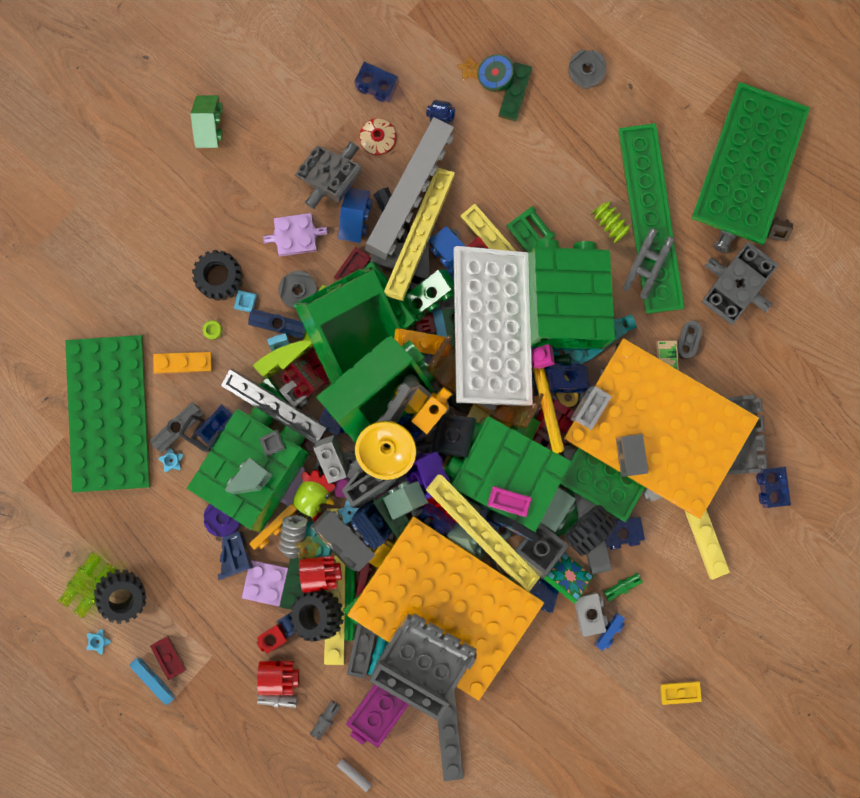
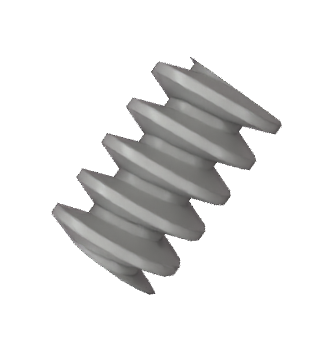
(292, 532)

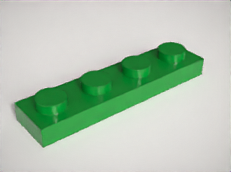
(402, 312)

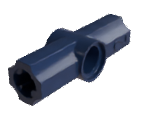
(266, 320)

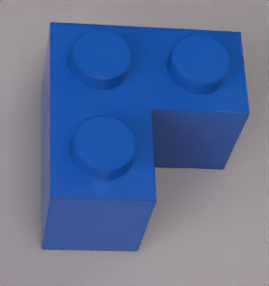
(353, 215)
(443, 247)

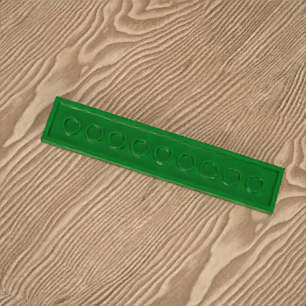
(650, 210)

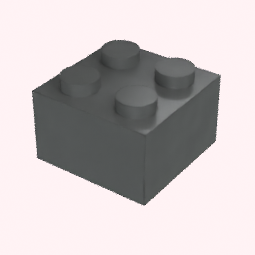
(544, 553)

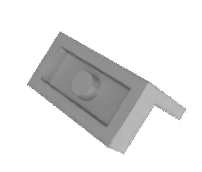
(591, 407)

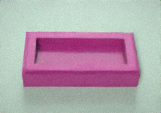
(509, 501)

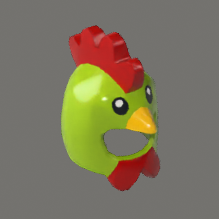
(312, 493)

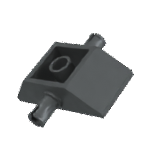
(329, 173)
(748, 268)

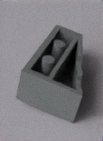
(422, 269)
(364, 487)
(342, 540)

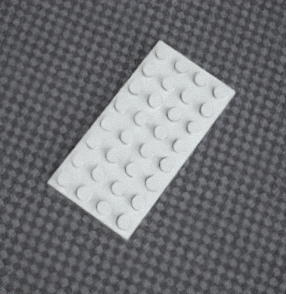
(492, 327)

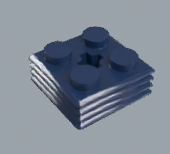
(371, 525)

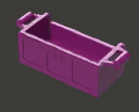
(375, 716)

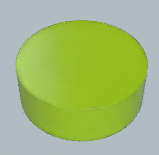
(212, 330)

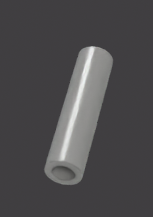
(354, 774)

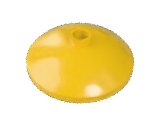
(382, 461)

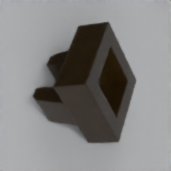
(780, 229)

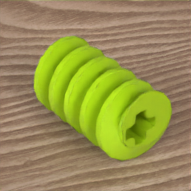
(611, 221)

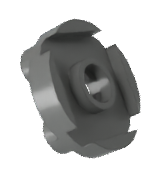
(584, 79)
(291, 281)

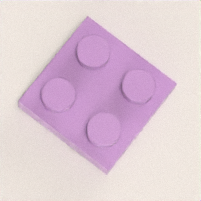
(265, 583)

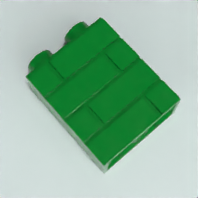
(570, 296)
(347, 320)
(367, 389)
(232, 448)
(511, 463)

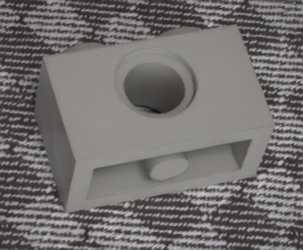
(331, 459)
(599, 622)

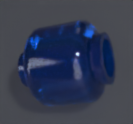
(441, 110)

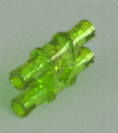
(78, 585)

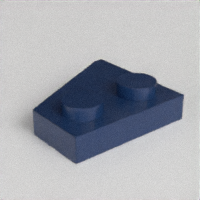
(234, 555)

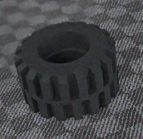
(210, 261)
(590, 530)
(123, 610)
(304, 615)

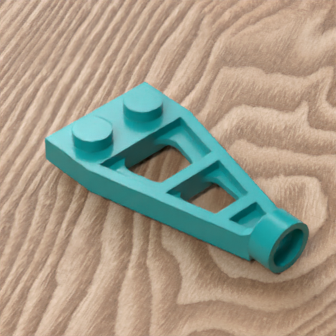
(582, 356)

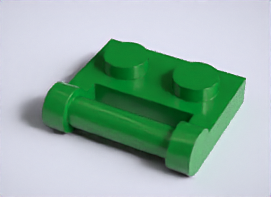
(525, 233)

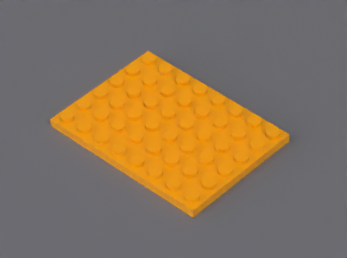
(685, 427)
(453, 591)

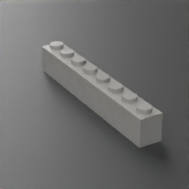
(409, 188)

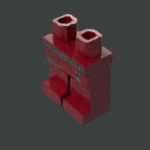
(307, 374)
(563, 417)

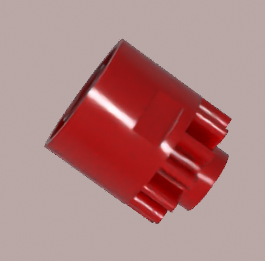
(319, 573)
(277, 678)

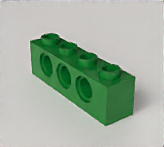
(445, 287)

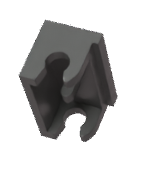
(631, 455)

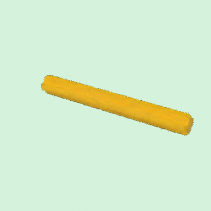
(548, 410)

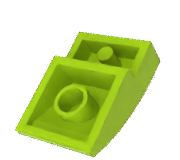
(281, 358)

